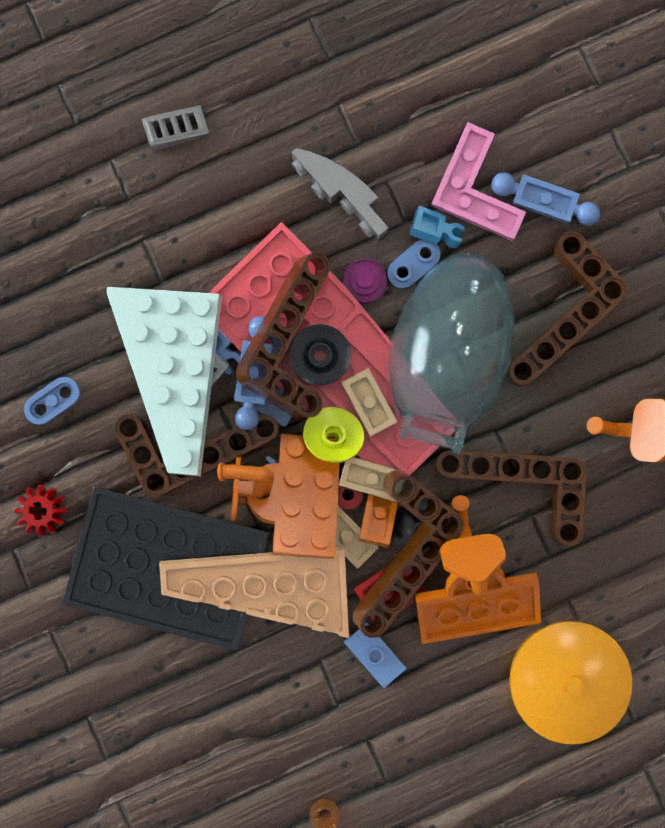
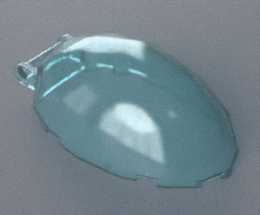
(451, 348)

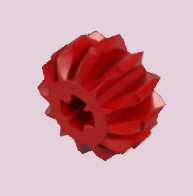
(35, 519)

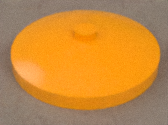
(570, 682)

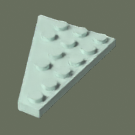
(173, 359)

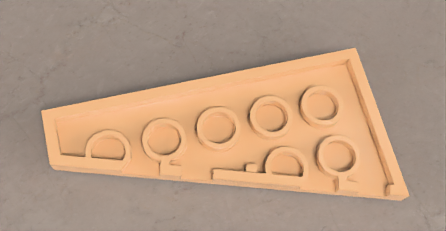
(266, 586)

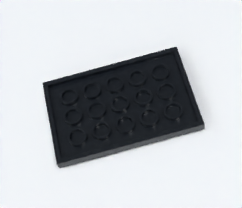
(120, 570)

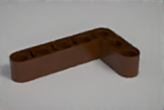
(573, 318)
(281, 338)
(156, 464)
(525, 473)
(410, 554)

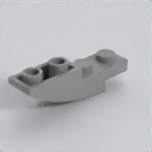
(335, 181)

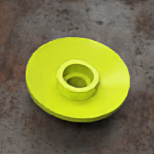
(338, 424)

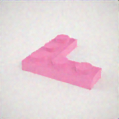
(470, 205)

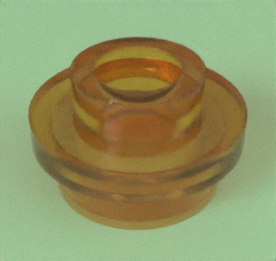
(319, 822)

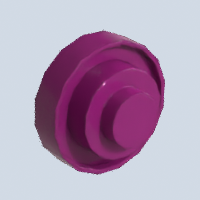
(365, 280)

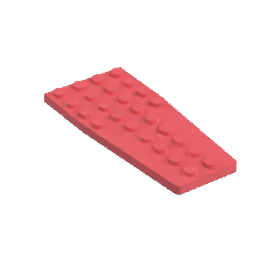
(250, 293)

